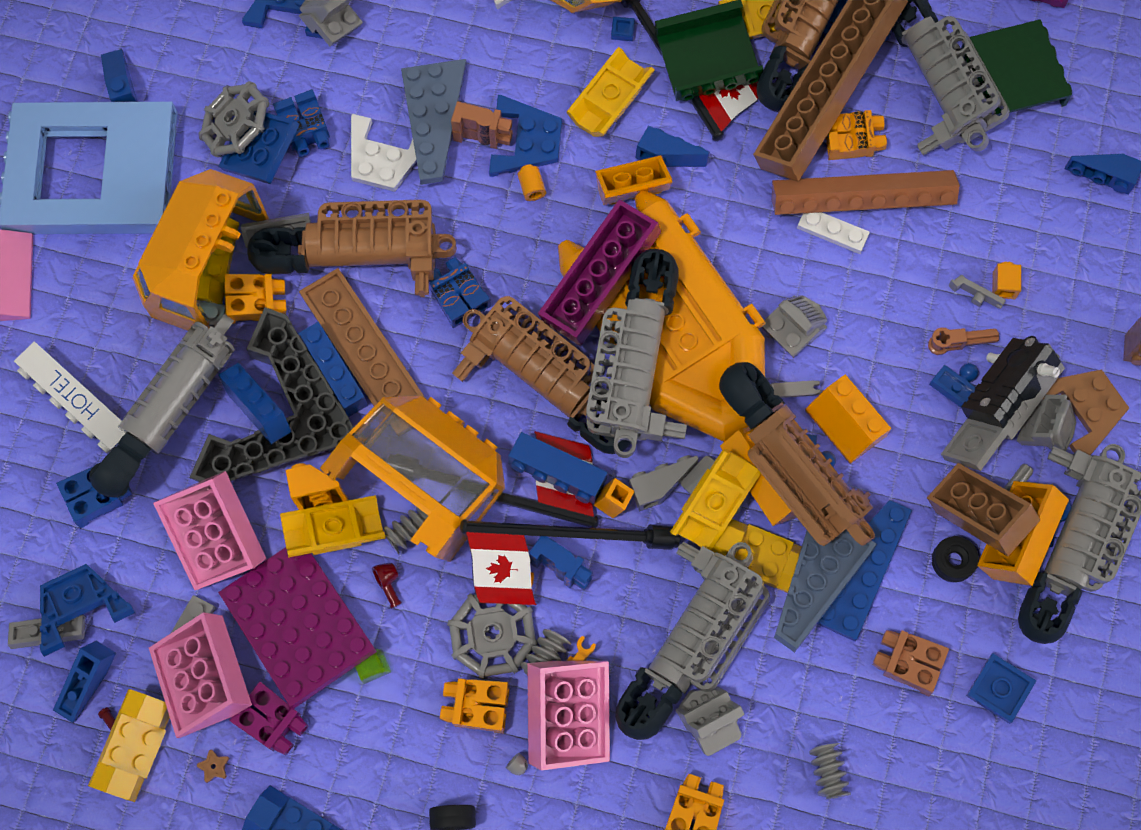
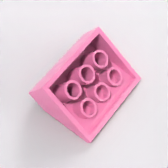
(15, 275)
(210, 531)
(199, 675)
(568, 713)

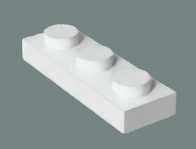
(834, 230)

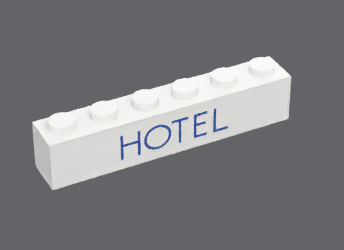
(71, 395)

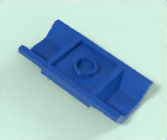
(279, 812)

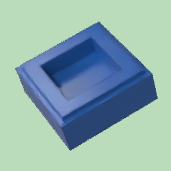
(622, 28)

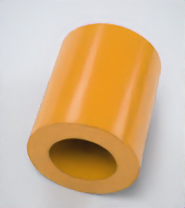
(531, 183)

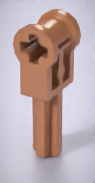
(958, 338)

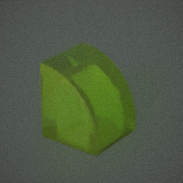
(373, 667)

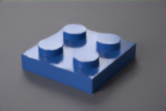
(1001, 688)

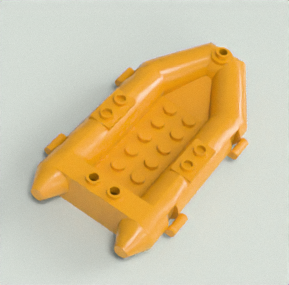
(700, 335)

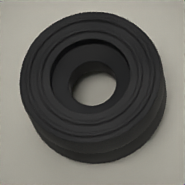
(964, 549)
(452, 817)

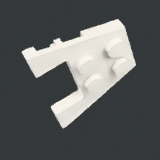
(377, 162)

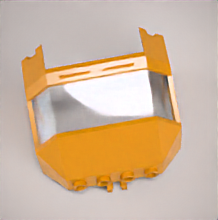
(428, 462)

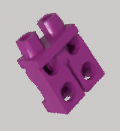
(275, 725)

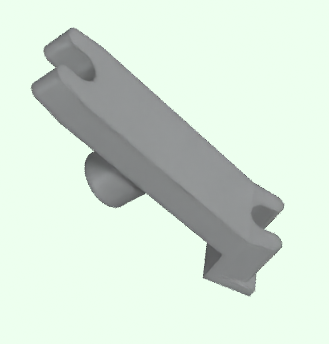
(980, 293)
(796, 389)

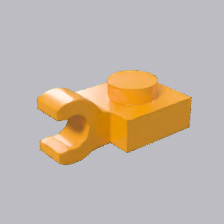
(582, 653)

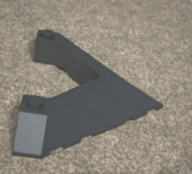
(317, 418)

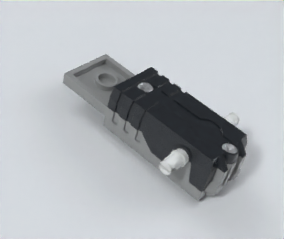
(1003, 400)

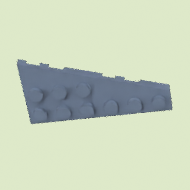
(431, 101)
(816, 584)

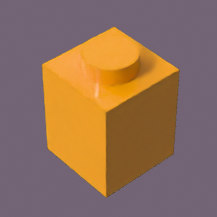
(1006, 280)
(614, 498)

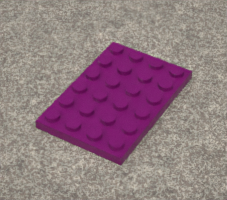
(297, 624)

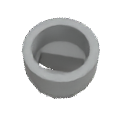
(517, 765)

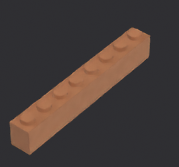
(865, 192)

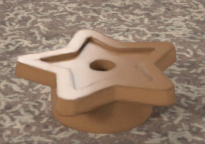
(218, 771)

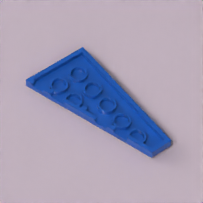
(854, 602)

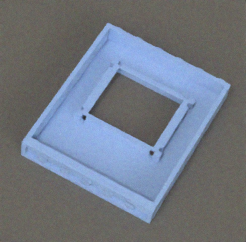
(134, 172)

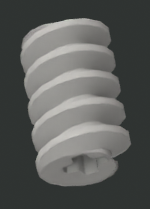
(405, 530)
(548, 649)
(829, 771)

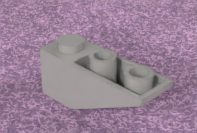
(654, 487)

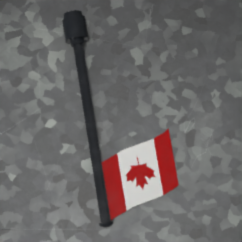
(715, 109)
(550, 500)
(503, 562)

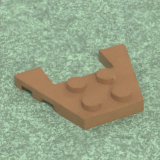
(1094, 403)

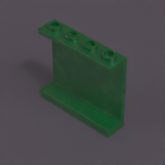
(707, 50)
(1022, 66)

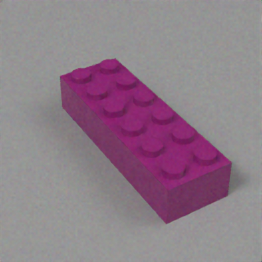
(599, 272)

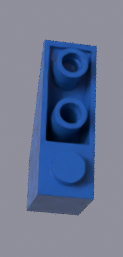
(672, 149)
(1112, 170)

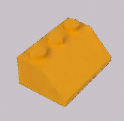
(629, 179)
(848, 419)
(312, 487)

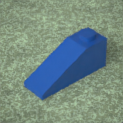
(117, 77)
(83, 679)

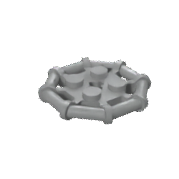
(231, 130)
(488, 647)

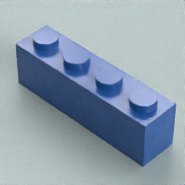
(333, 369)
(255, 403)
(557, 468)

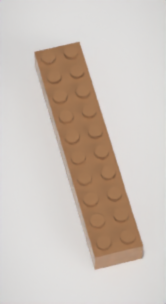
(826, 86)

